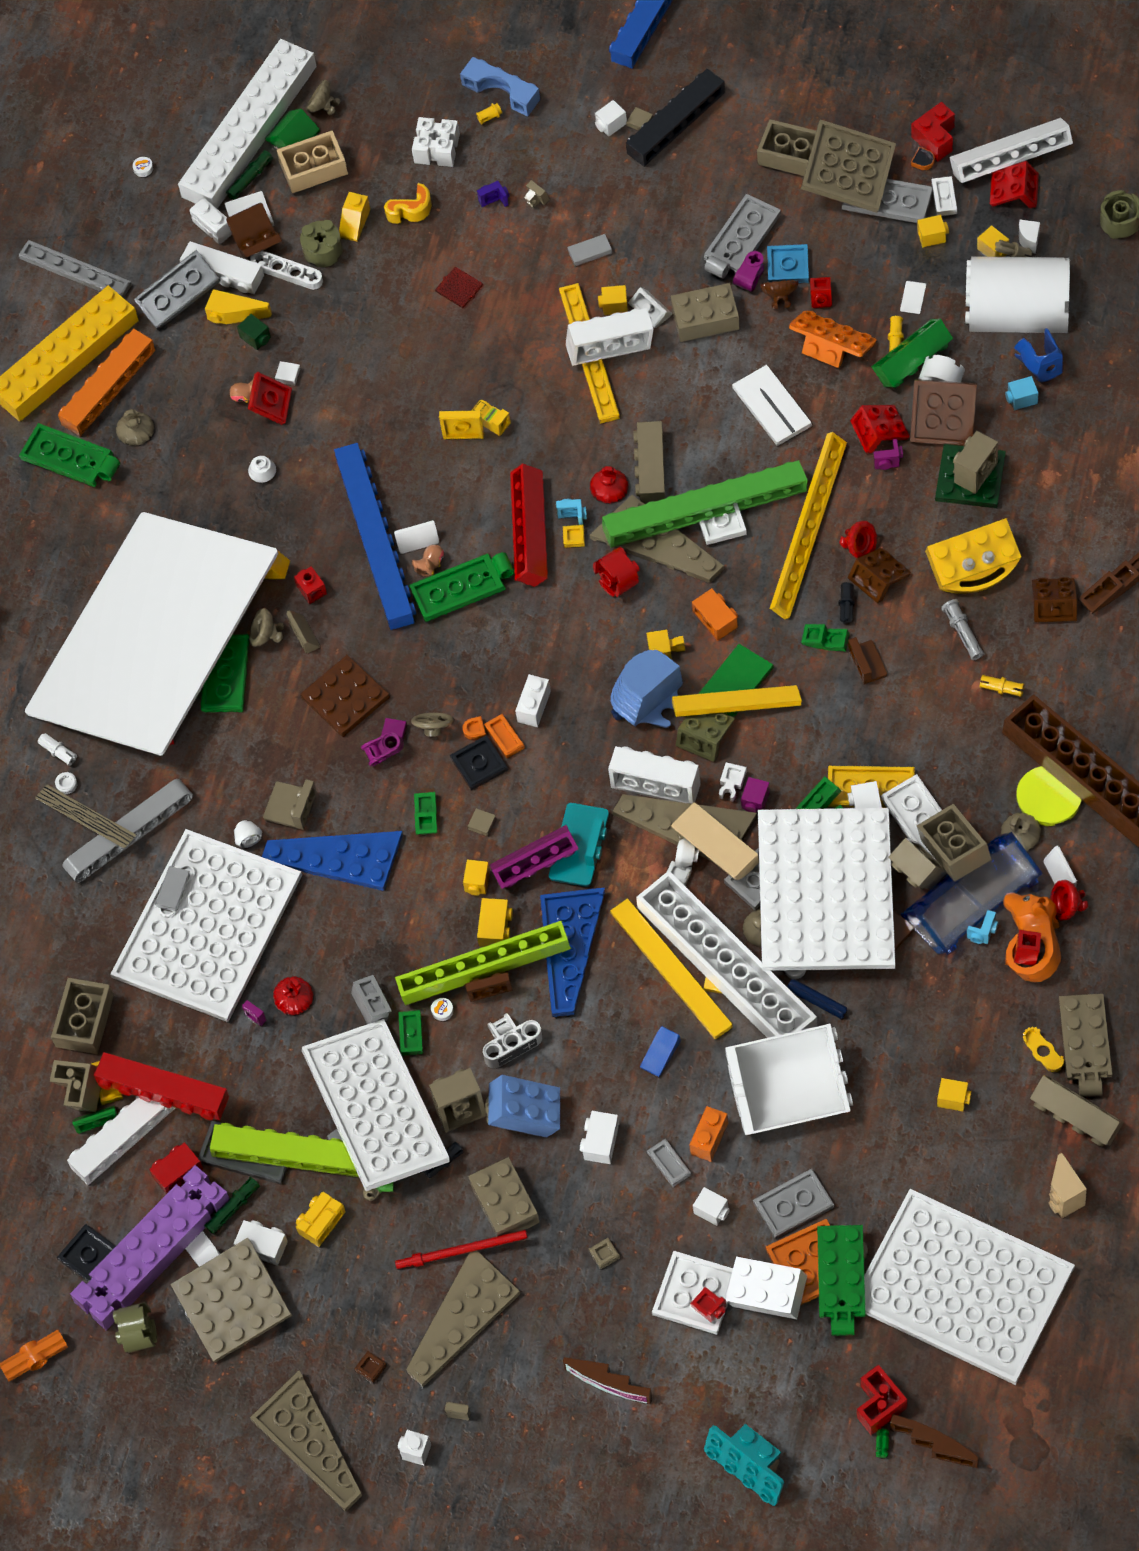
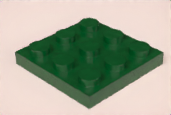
(950, 492)

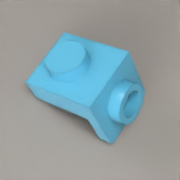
(571, 508)
(983, 935)

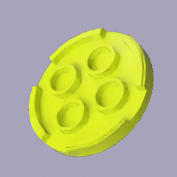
(1046, 798)

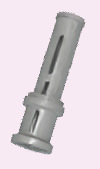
(959, 622)

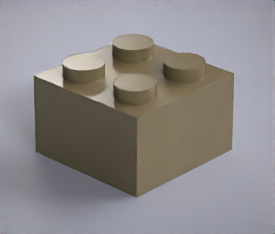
(975, 461)
(917, 864)

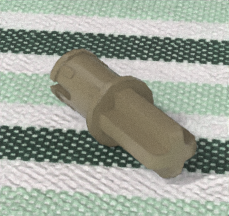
(1012, 249)

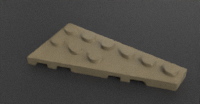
(668, 549)
(658, 816)
(468, 1308)
(302, 1434)

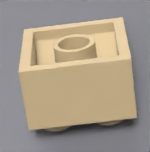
(1067, 1190)

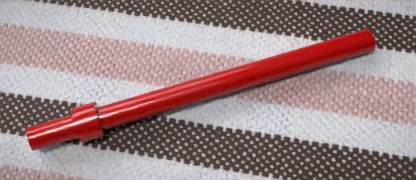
(419, 1259)

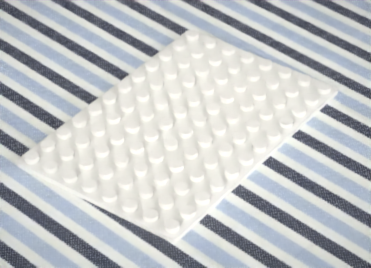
(151, 633)

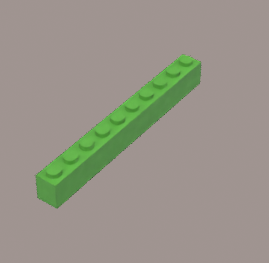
(704, 503)

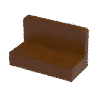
(866, 660)

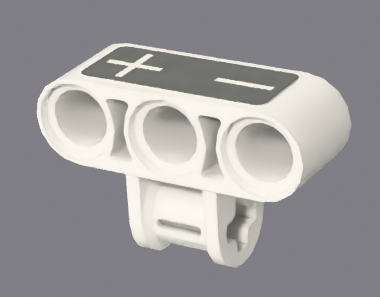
(505, 1032)

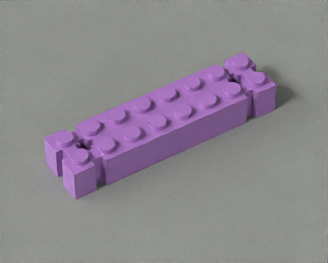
(150, 1247)

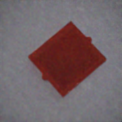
(459, 287)

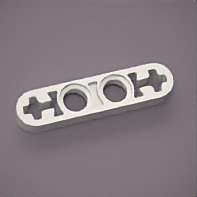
(288, 267)

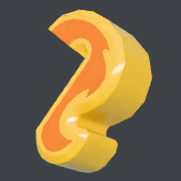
(410, 209)

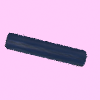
(817, 998)

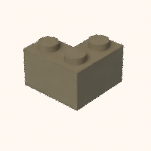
(81, 1084)

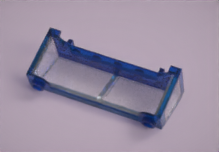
(952, 906)

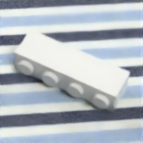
(230, 269)

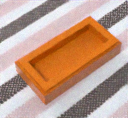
(504, 736)

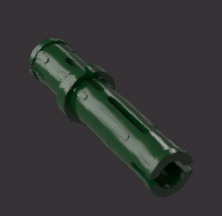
(255, 168)
(232, 1205)

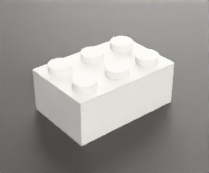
(766, 1288)

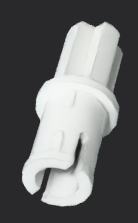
(57, 749)

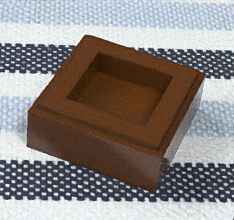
(370, 1367)

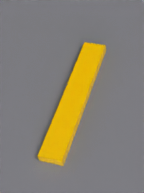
(736, 701)

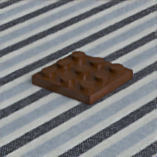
(943, 412)
(344, 695)

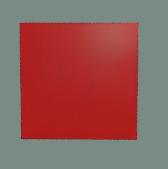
(269, 398)

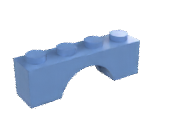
(480, 76)

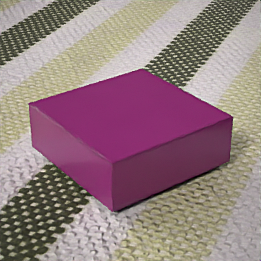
(394, 726)
(254, 1013)

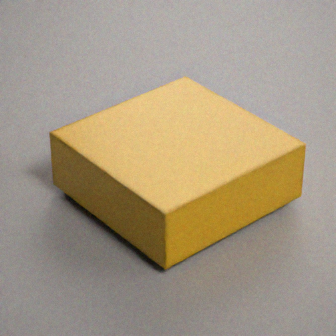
(573, 536)

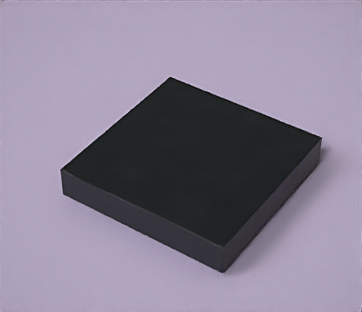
(478, 762)
(85, 1252)

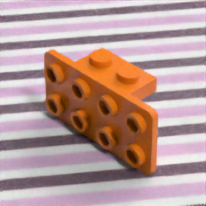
(829, 340)

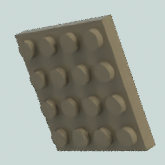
(848, 166)
(231, 1300)

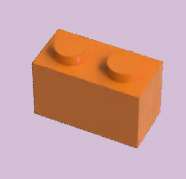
(715, 614)
(708, 1134)

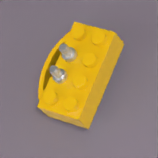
(974, 557)

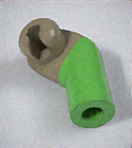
(372, 1194)

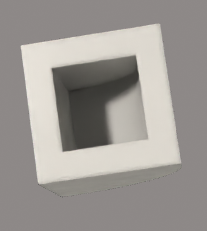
(1029, 234)

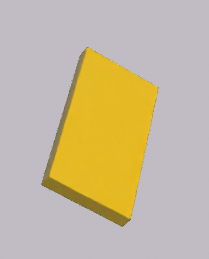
(847, 776)

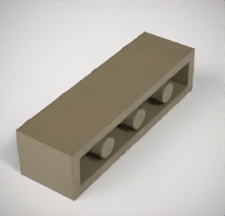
(650, 461)
(1076, 1110)

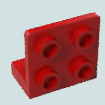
(1014, 183)
(876, 424)

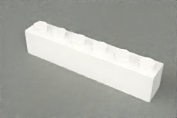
(1011, 150)
(116, 1138)

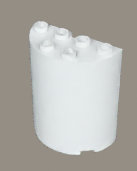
(1017, 294)
(788, 1079)

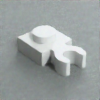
(732, 778)

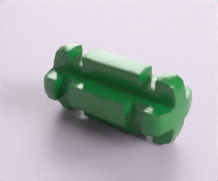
(882, 1443)

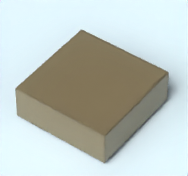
(638, 118)
(481, 822)
(604, 1253)
(457, 1411)

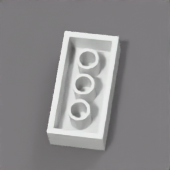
(609, 336)
(654, 775)

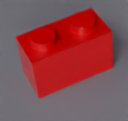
(174, 1167)

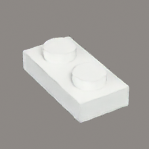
(944, 196)

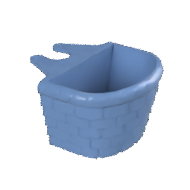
(646, 688)

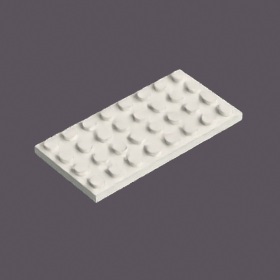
(375, 1105)

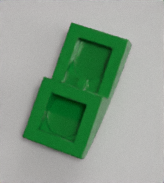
(827, 639)
(425, 813)

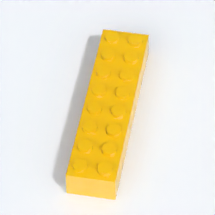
(65, 352)

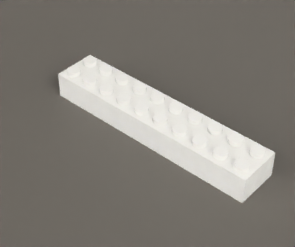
(248, 124)
(723, 958)

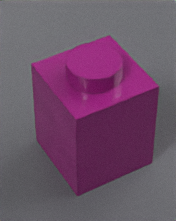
(755, 795)

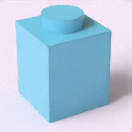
(1022, 393)

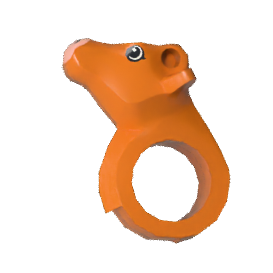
(1034, 915)

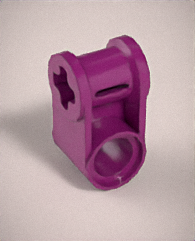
(750, 271)
(381, 748)

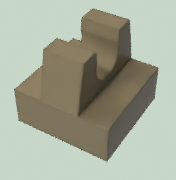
(535, 195)

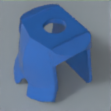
(1038, 364)

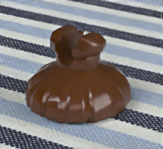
(779, 290)

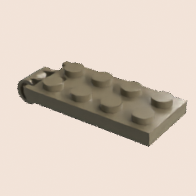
(1085, 1041)

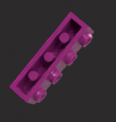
(534, 857)

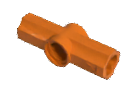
(33, 1355)

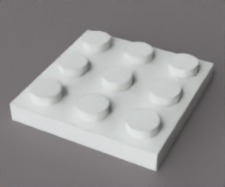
(683, 1282)

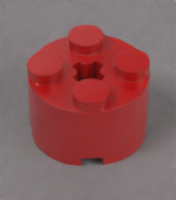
(616, 572)

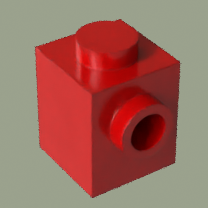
(310, 585)
(1027, 947)

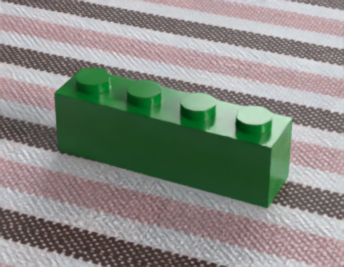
(912, 353)

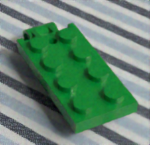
(69, 455)
(461, 585)
(841, 1276)

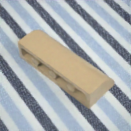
(716, 842)

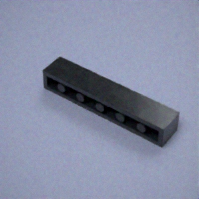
(675, 117)

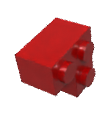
(932, 130)
(883, 1401)

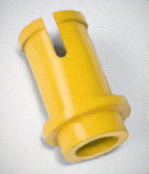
(489, 113)

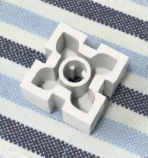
(435, 142)

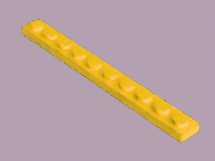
(808, 525)

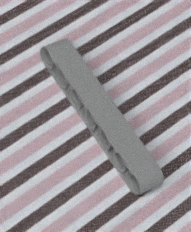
(139, 821)

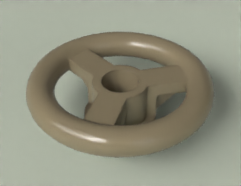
(431, 723)

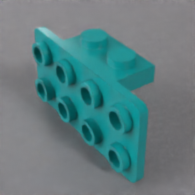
(588, 830)
(747, 1458)

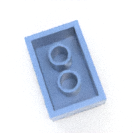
(524, 1106)

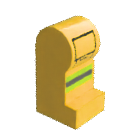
(493, 417)

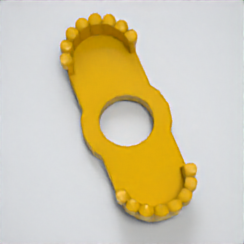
(1034, 1040)

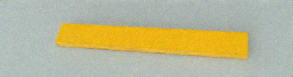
(595, 370)
(671, 969)

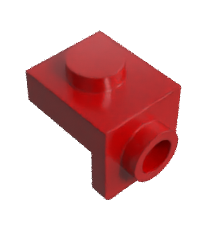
(709, 1305)

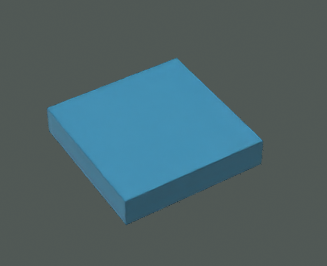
(788, 263)

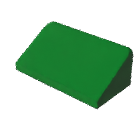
(94, 1119)

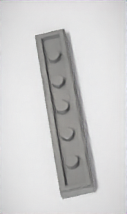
(73, 268)

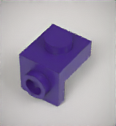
(492, 193)

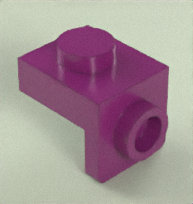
(888, 458)

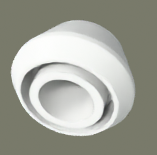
(262, 469)
(247, 834)
(685, 854)

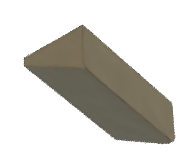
(302, 631)

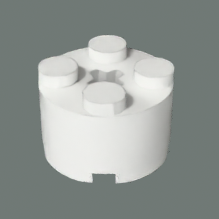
(941, 369)

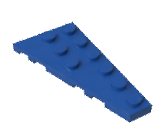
(346, 858)
(566, 970)

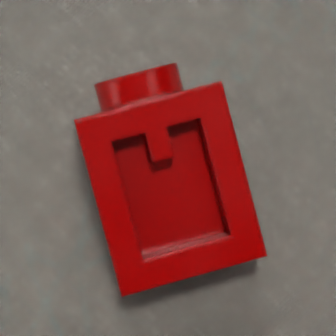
(820, 292)

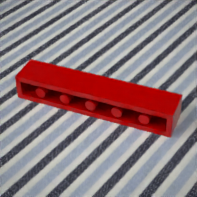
(528, 525)
(161, 1086)

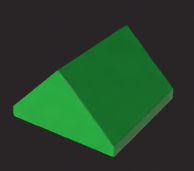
(292, 129)

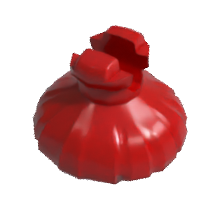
(609, 485)
(860, 539)
(1067, 899)
(295, 1001)

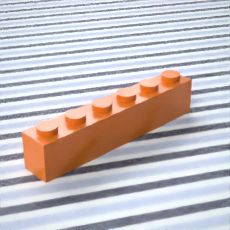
(106, 382)

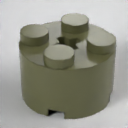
(1120, 214)
(321, 243)
(135, 1327)

